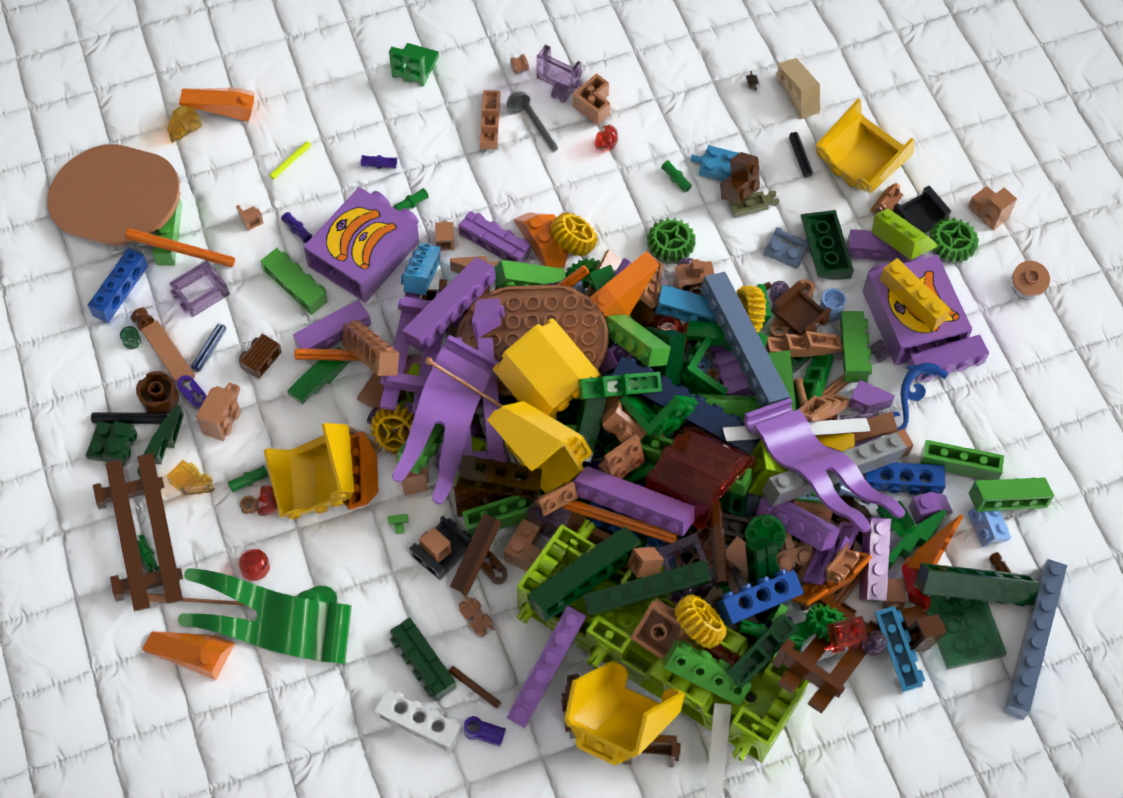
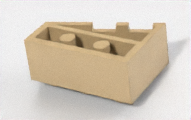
(800, 87)

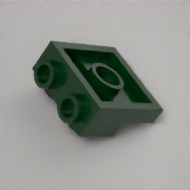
(112, 442)

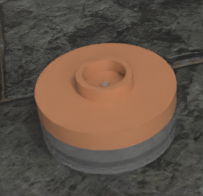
(1029, 280)

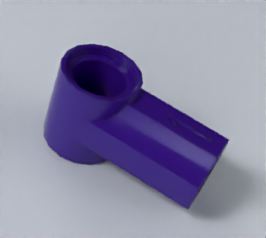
(487, 732)

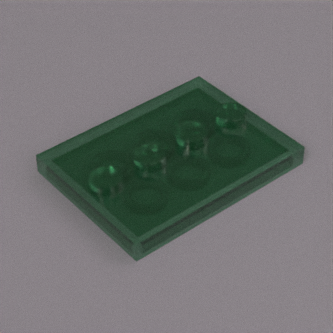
(969, 629)

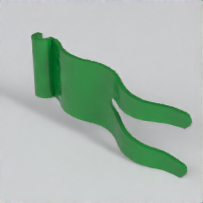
(283, 621)

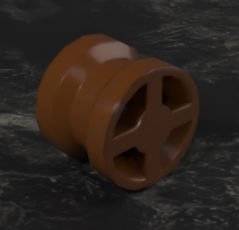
(141, 318)

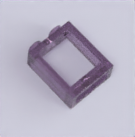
(204, 301)
(682, 546)

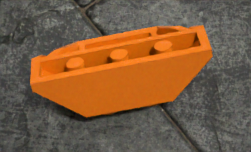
(536, 230)
(364, 471)

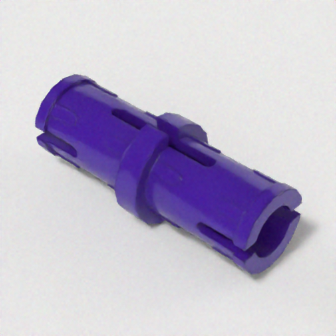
(379, 161)
(296, 227)

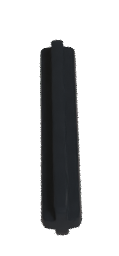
(128, 417)

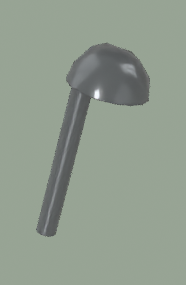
(519, 101)

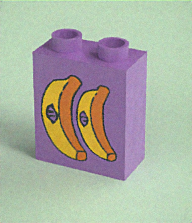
(362, 243)
(900, 326)

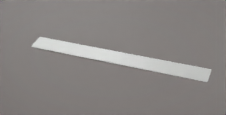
(817, 427)
(718, 751)

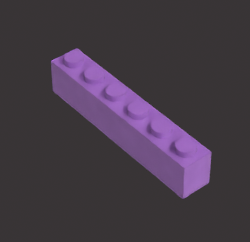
(449, 304)
(634, 501)
(546, 666)

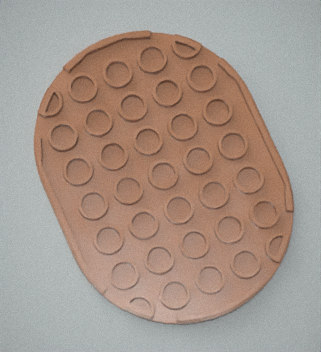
(111, 191)
(536, 305)

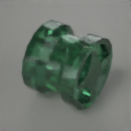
(128, 333)

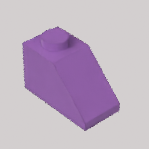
(487, 316)
(870, 398)
(928, 505)

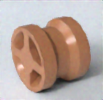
(519, 64)

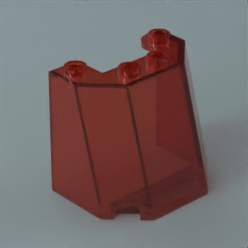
(698, 471)

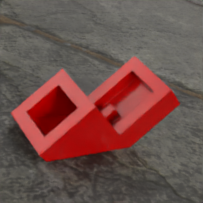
(913, 593)

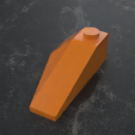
(223, 101)
(626, 288)
(935, 547)
(815, 592)
(195, 652)

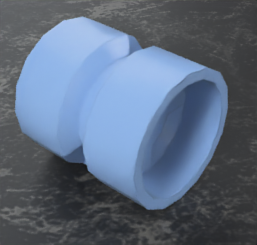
(835, 300)

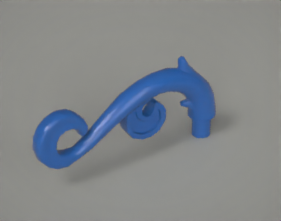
(905, 393)

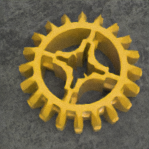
(574, 234)
(754, 304)
(391, 420)
(700, 621)

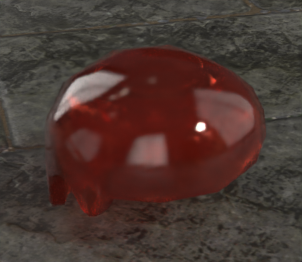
(607, 139)
(670, 323)
(268, 501)
(254, 564)

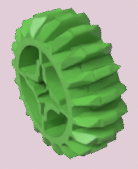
(669, 232)
(964, 244)

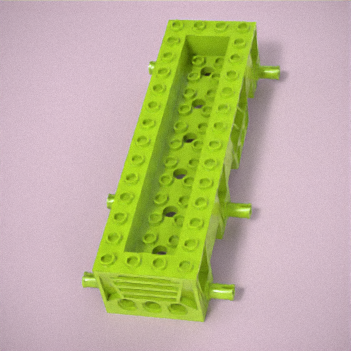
(607, 638)

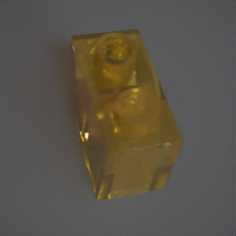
(183, 122)
(189, 480)

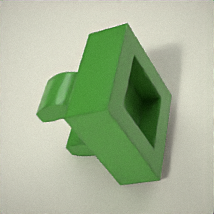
(398, 520)

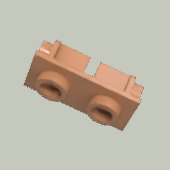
(888, 199)
(559, 497)
(836, 569)
(481, 621)

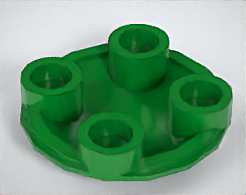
(768, 527)

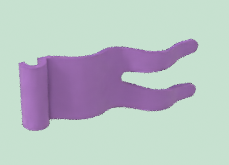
(449, 404)
(796, 448)

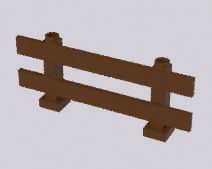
(119, 492)
(804, 665)

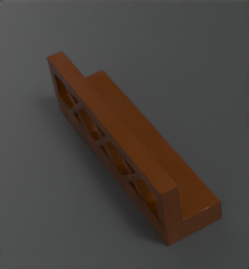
(475, 554)

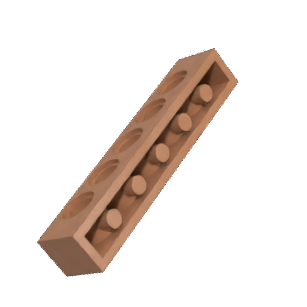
(370, 348)

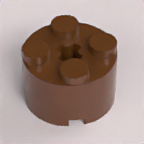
(157, 392)

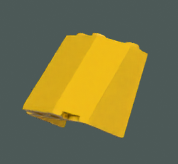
(862, 150)
(544, 368)
(541, 443)
(312, 474)
(613, 719)

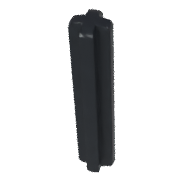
(800, 154)

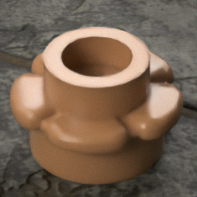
(249, 500)

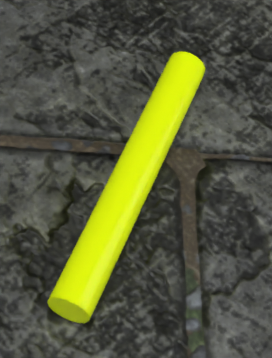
(293, 157)

